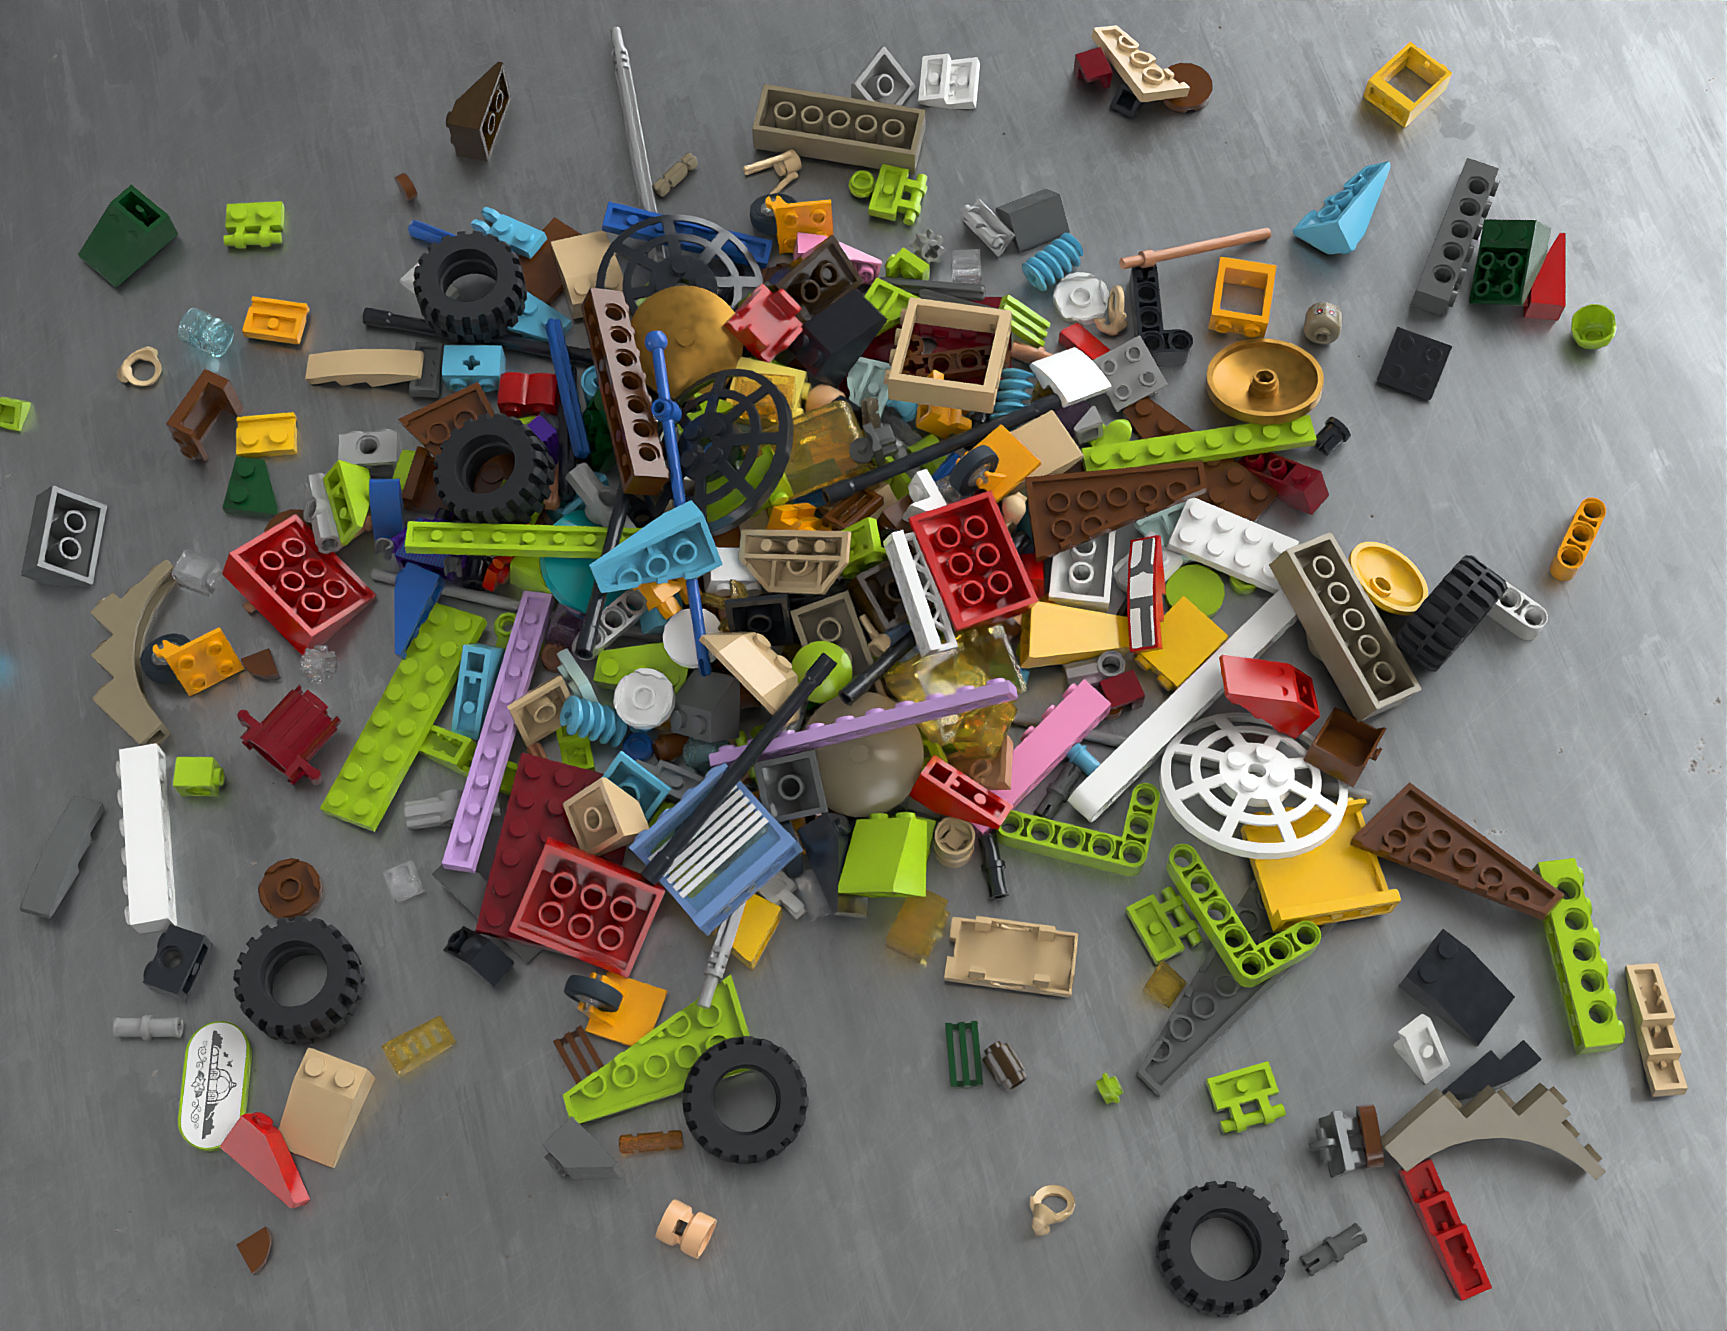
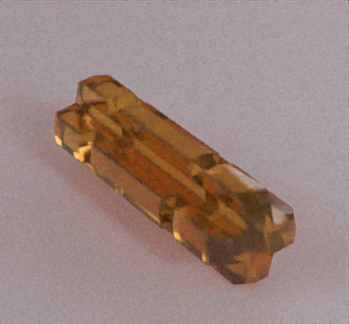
(650, 1141)

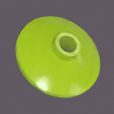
(835, 680)

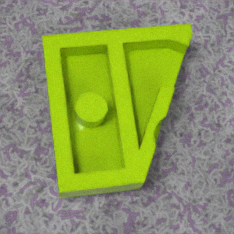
(888, 301)

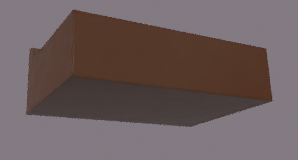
(1344, 747)

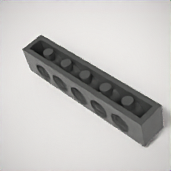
(1430, 293)

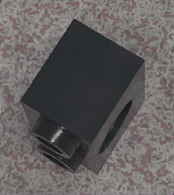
(180, 980)

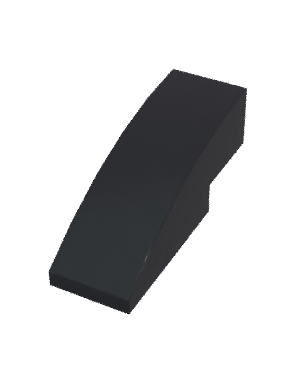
(1494, 1071)

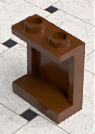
(200, 411)
(419, 490)

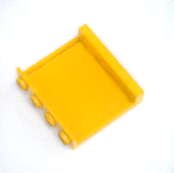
(1326, 883)

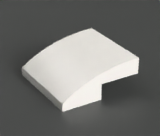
(949, 82)
(1070, 376)

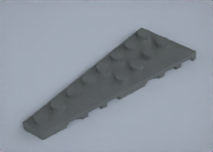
(1212, 1001)

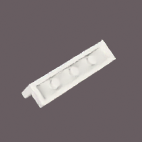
(915, 596)

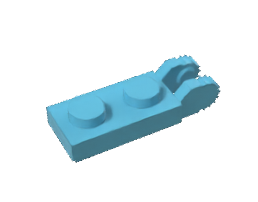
(520, 236)

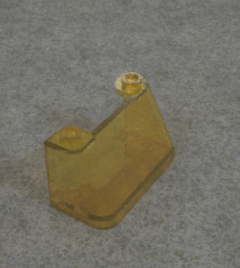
(820, 449)
(980, 657)

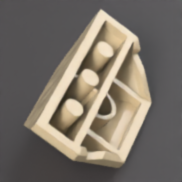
(795, 558)
(756, 666)

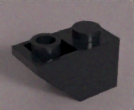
(478, 955)

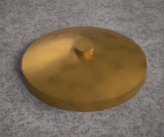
(695, 335)
(1264, 381)

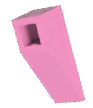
(866, 265)

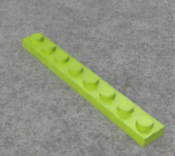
(1202, 445)
(507, 539)

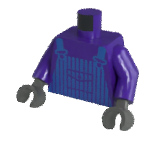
(441, 564)

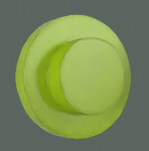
(862, 184)
(1109, 1088)

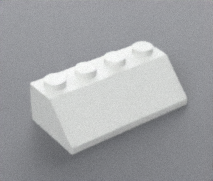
(1084, 575)

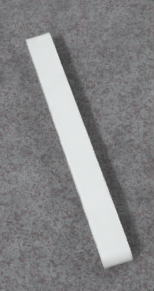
(1179, 710)

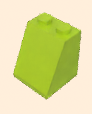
(886, 857)

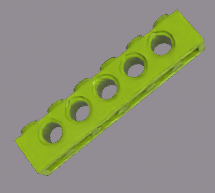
(1586, 1034)

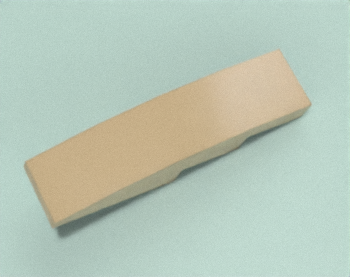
(365, 365)
(1655, 1030)

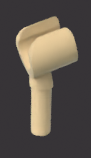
(879, 642)

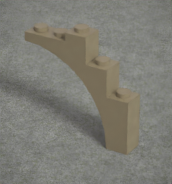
(127, 622)
(1535, 1118)

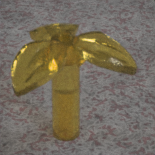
(737, 590)

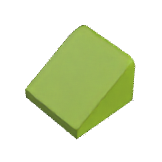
(13, 413)

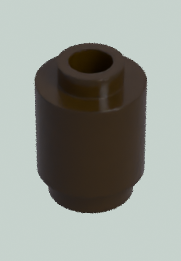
(1004, 1065)

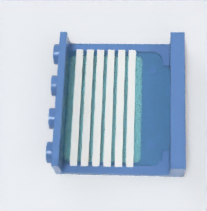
(726, 858)

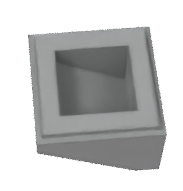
(1089, 427)

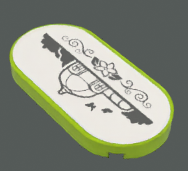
(214, 1084)

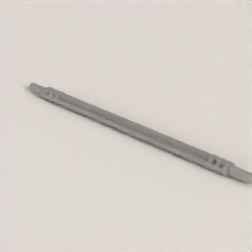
(634, 132)
(727, 930)

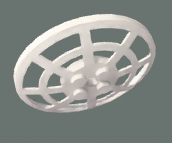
(1249, 789)

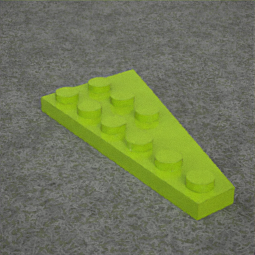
(659, 1060)

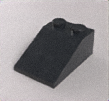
(837, 337)
(827, 846)
(1457, 987)

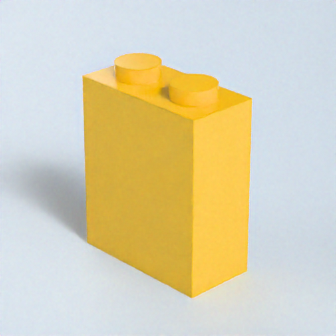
(1187, 644)

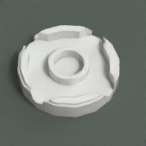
(1080, 298)
(679, 637)
(644, 698)

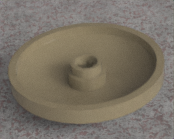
(868, 771)

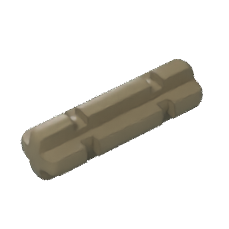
(675, 174)
(869, 407)

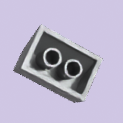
(63, 538)

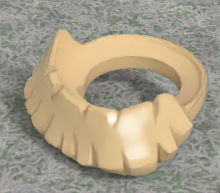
(146, 354)

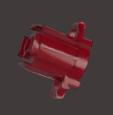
(291, 734)

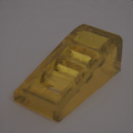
(413, 1035)

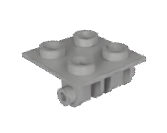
(1130, 373)

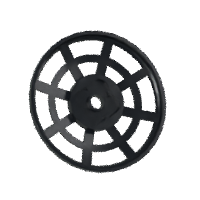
(679, 267)
(725, 447)

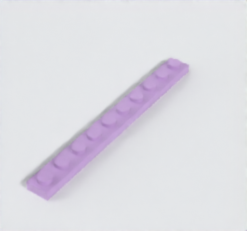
(876, 721)
(497, 733)

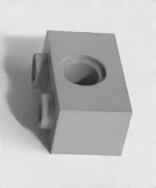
(382, 461)

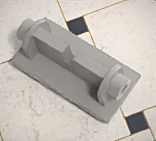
(987, 226)

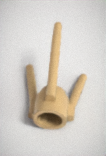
(784, 164)

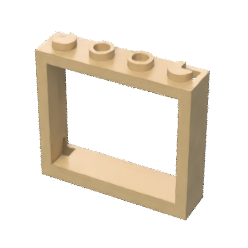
(945, 392)

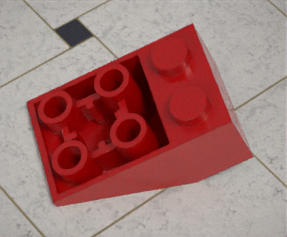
(1271, 692)

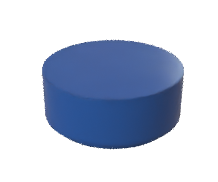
(638, 747)

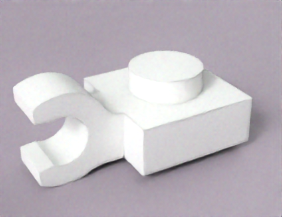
(779, 891)

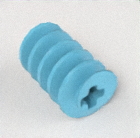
(1053, 261)
(1012, 392)
(593, 720)

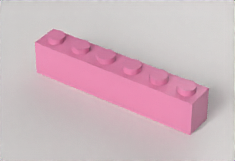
(1051, 741)

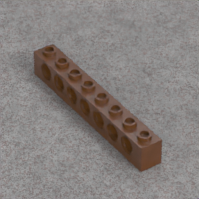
(624, 392)

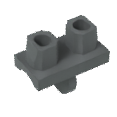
(877, 444)
(1334, 1143)

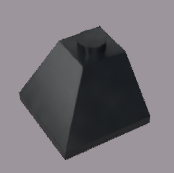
(762, 615)

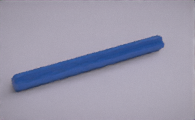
(567, 389)

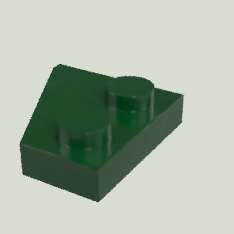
(250, 490)

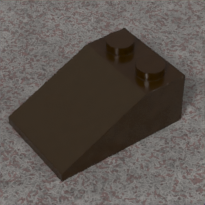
(479, 115)
(817, 278)
(880, 598)

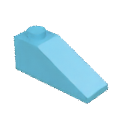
(475, 687)

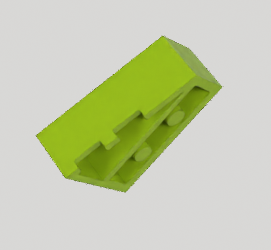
(754, 477)
(619, 662)

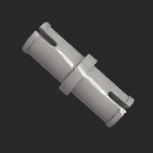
(148, 1027)

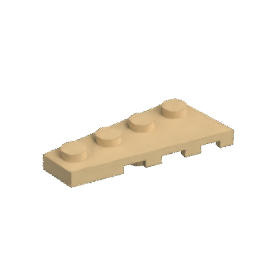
(1137, 67)

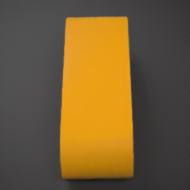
(1583, 528)

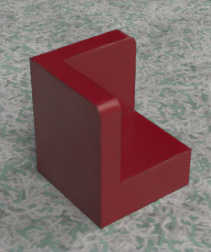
(1093, 66)
(1123, 690)

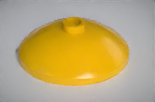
(1388, 578)

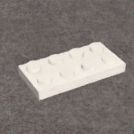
(1229, 543)

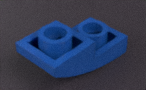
(386, 507)

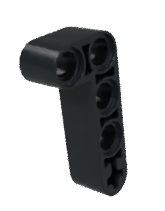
(1150, 312)

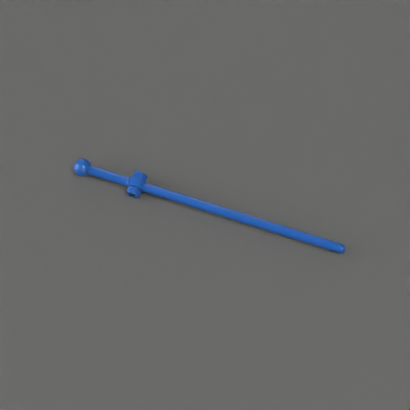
(669, 413)

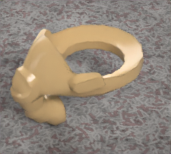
(1115, 314)
(1043, 1215)

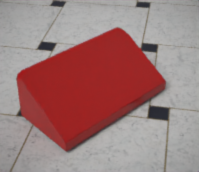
(1082, 339)

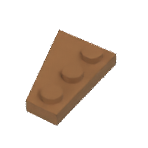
(989, 773)

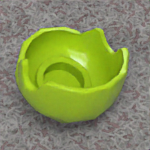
(1593, 326)

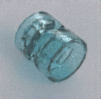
(205, 332)

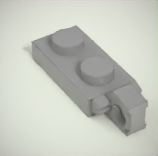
(673, 776)

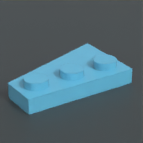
(535, 316)

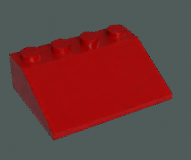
(974, 562)
(296, 586)
(587, 907)

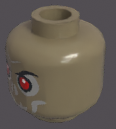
(1321, 321)

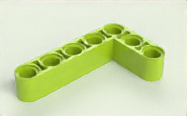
(1088, 839)
(1232, 926)

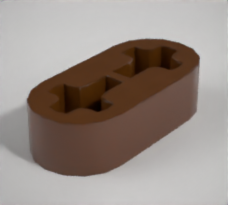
(1370, 1135)

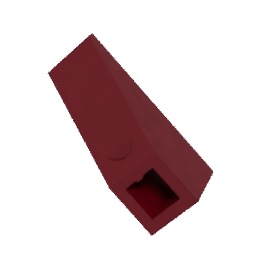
(1296, 483)

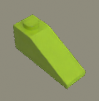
(348, 497)

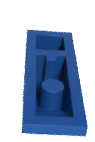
(413, 600)

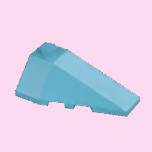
(1346, 214)
(665, 549)

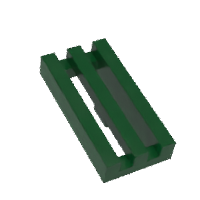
(962, 1027)

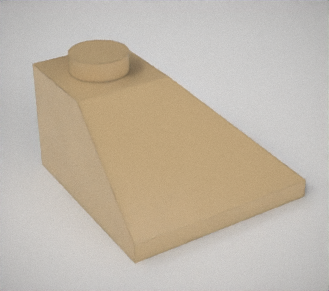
(539, 710)
(604, 817)

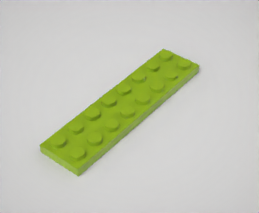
(402, 718)

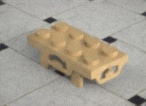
(1012, 956)

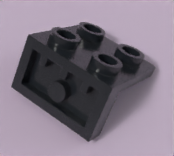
(1414, 363)

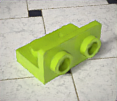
(864, 548)

